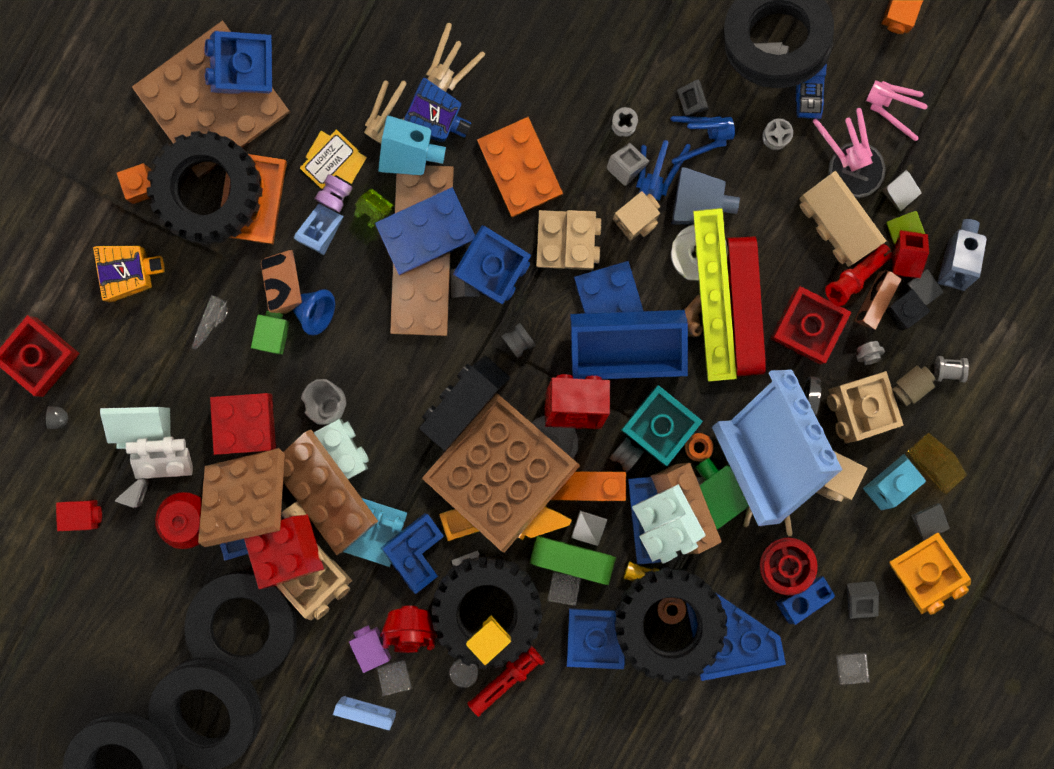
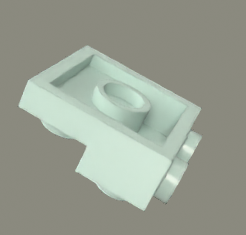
(341, 447)
(668, 524)

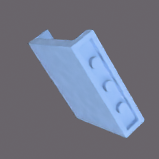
(777, 450)

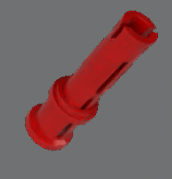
(853, 279)
(513, 673)

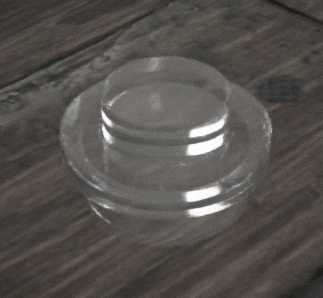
(462, 674)

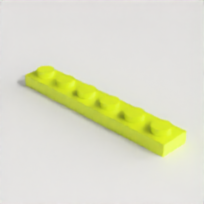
(714, 294)

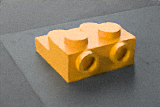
(931, 574)

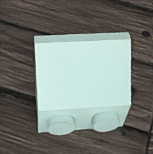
(131, 424)

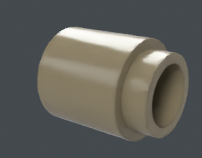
(914, 385)

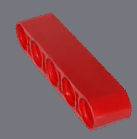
(746, 305)

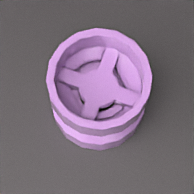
(336, 187)

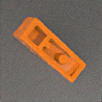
(594, 486)

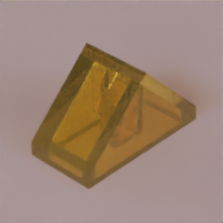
(938, 462)

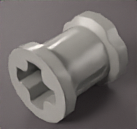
(624, 113)
(951, 369)

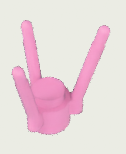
(883, 93)
(858, 155)

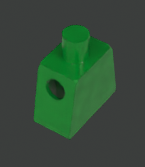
(721, 492)

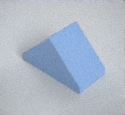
(319, 229)

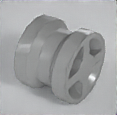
(779, 129)

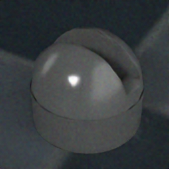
(56, 417)

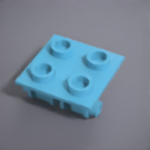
(388, 526)

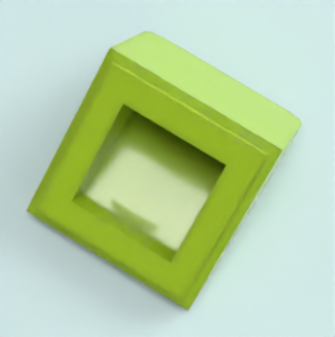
(908, 222)

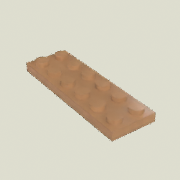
(422, 294)

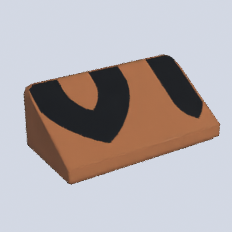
(281, 282)
(877, 299)

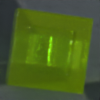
(373, 205)

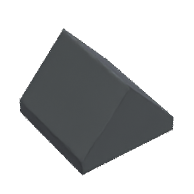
(692, 98)
(461, 289)

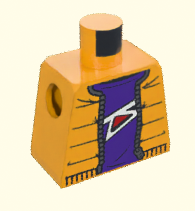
(124, 270)

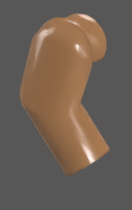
(692, 314)

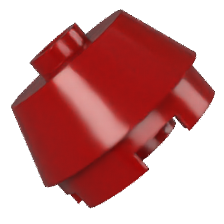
(179, 520)
(788, 566)
(408, 630)

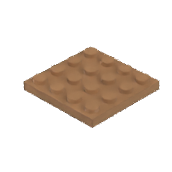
(185, 104)
(500, 472)

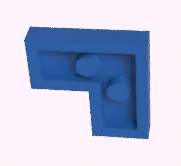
(406, 552)

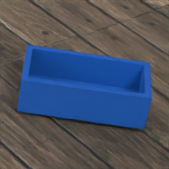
(629, 344)

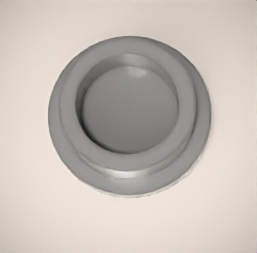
(870, 353)

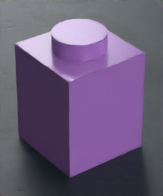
(369, 648)

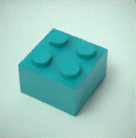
(661, 425)

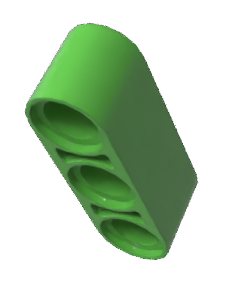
(572, 560)

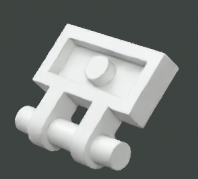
(159, 458)

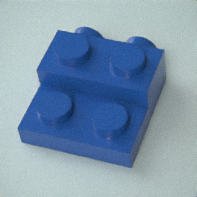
(239, 62)
(492, 265)

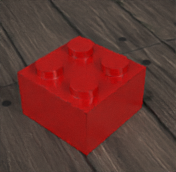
(810, 325)
(36, 356)
(577, 402)
(242, 423)
(284, 553)

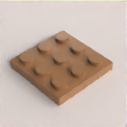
(242, 498)

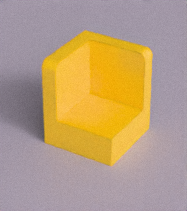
(488, 640)

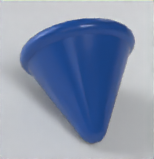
(315, 311)

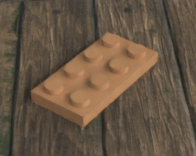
(325, 493)

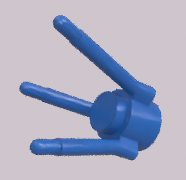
(718, 129)
(653, 183)

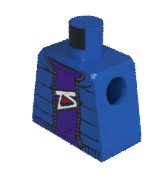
(437, 111)

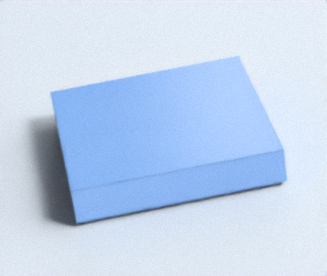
(365, 712)

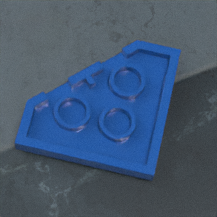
(747, 644)

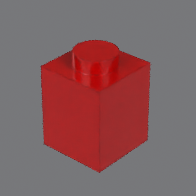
(910, 254)
(78, 515)

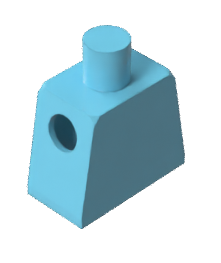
(407, 148)
(894, 483)

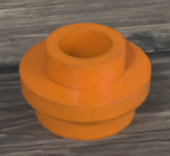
(708, 447)
(671, 619)

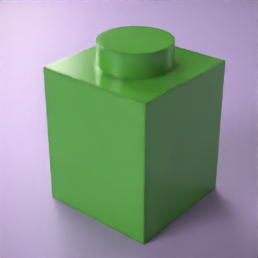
(270, 333)

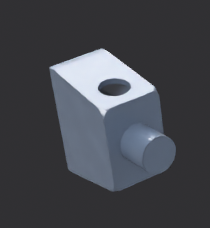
(700, 192)
(963, 257)

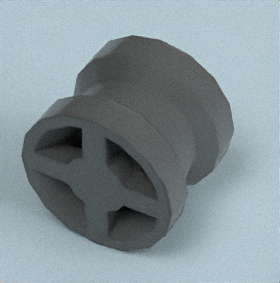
(518, 340)
(626, 454)

